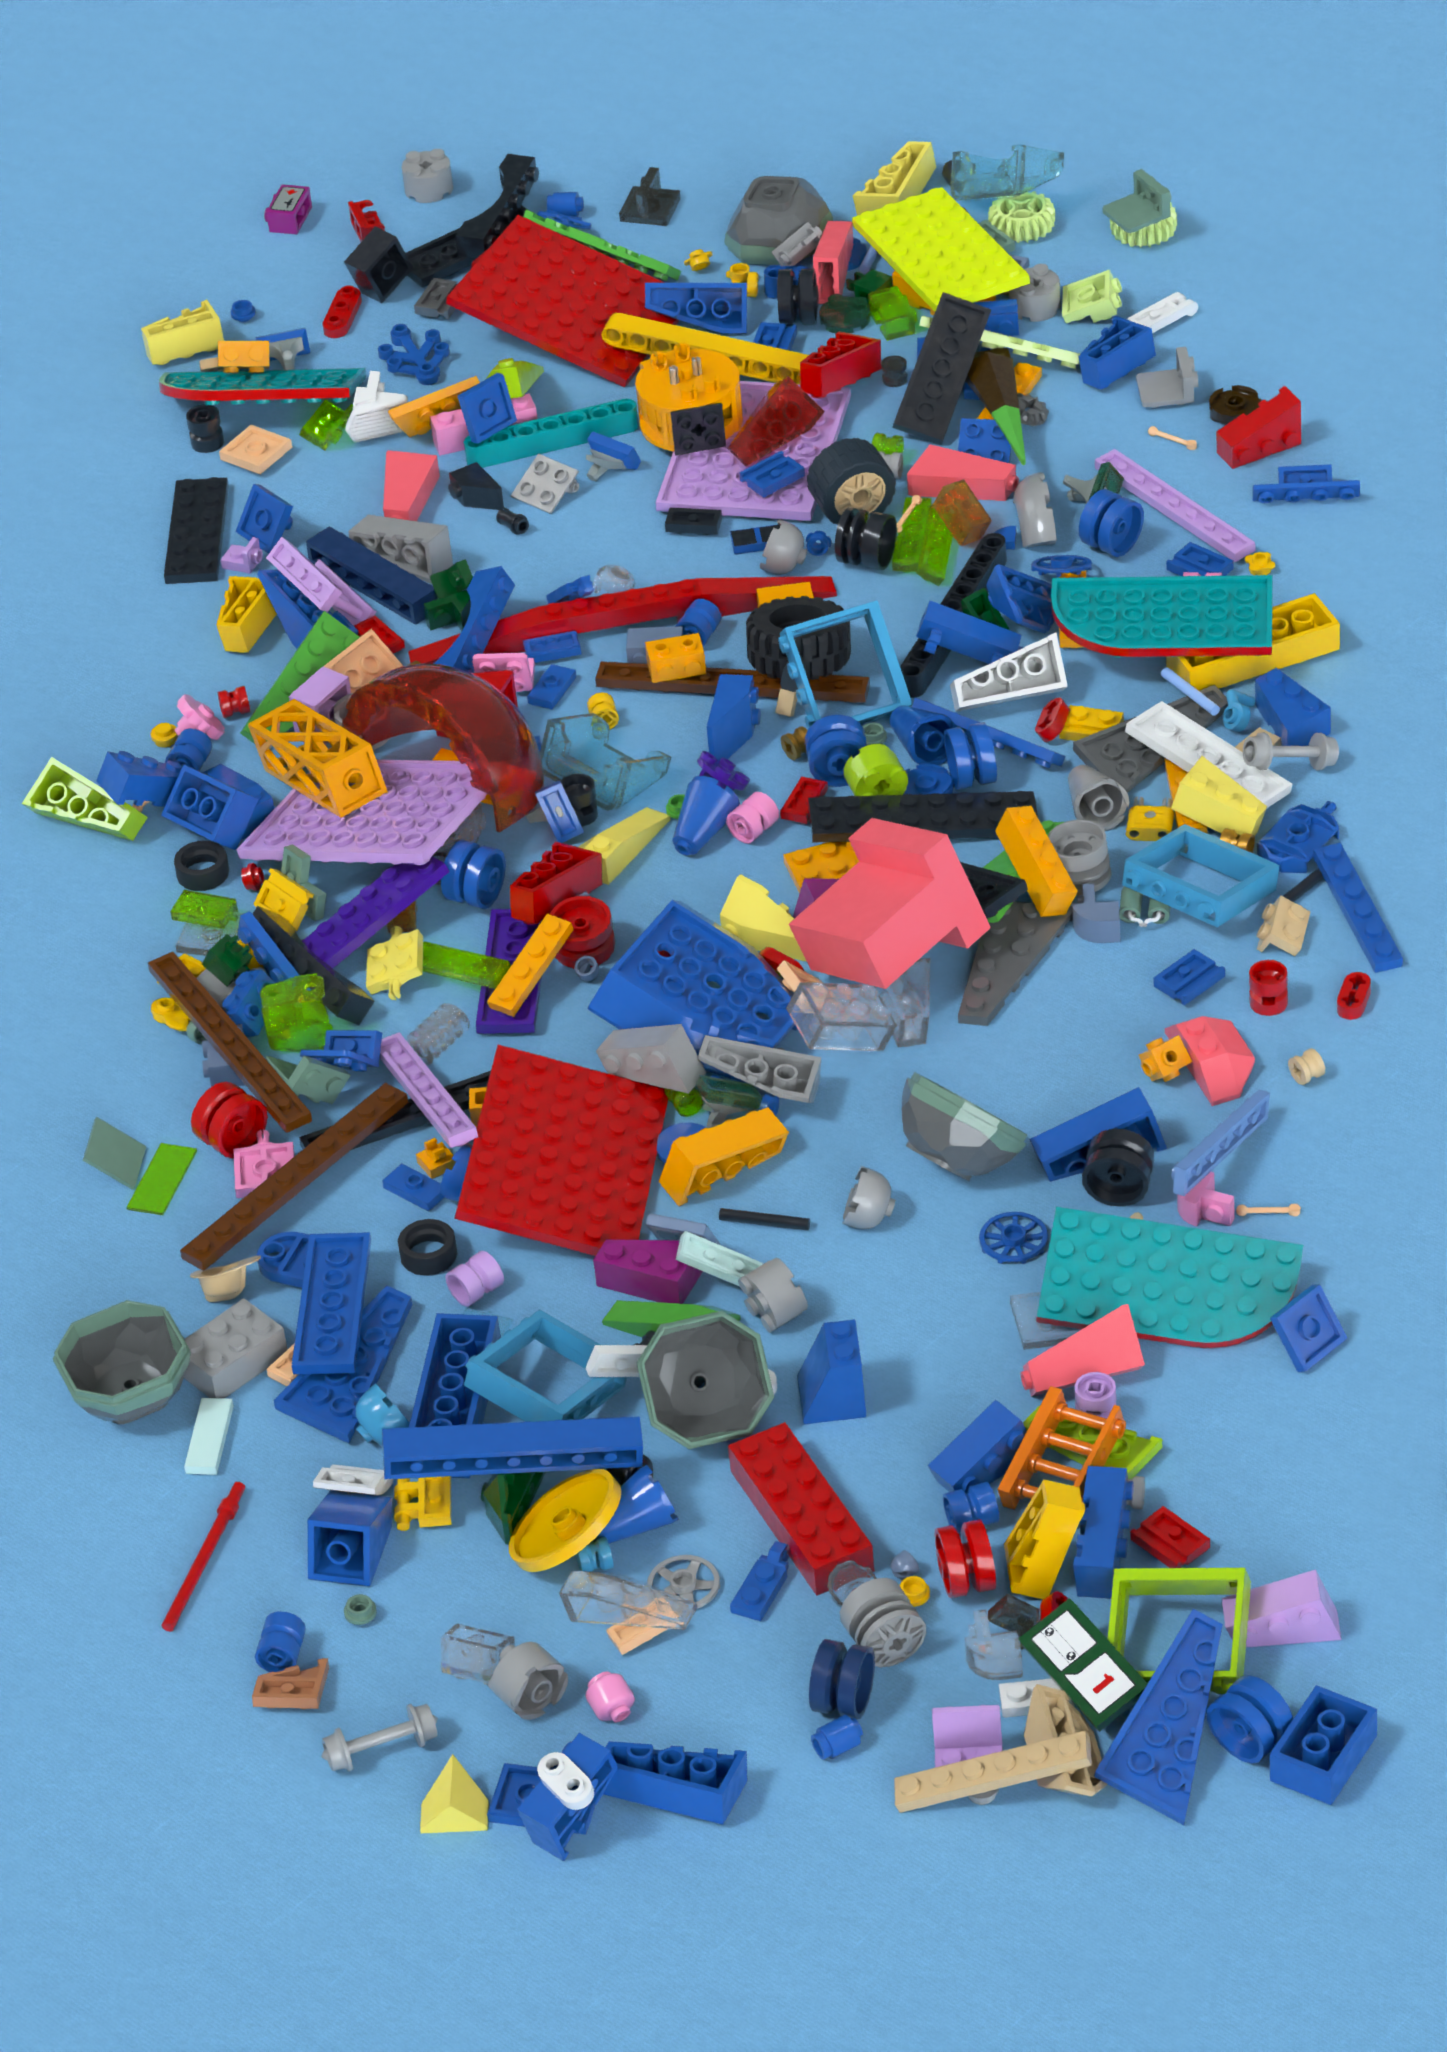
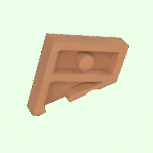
(291, 1687)

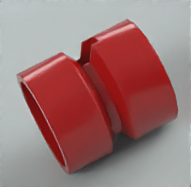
(1268, 987)

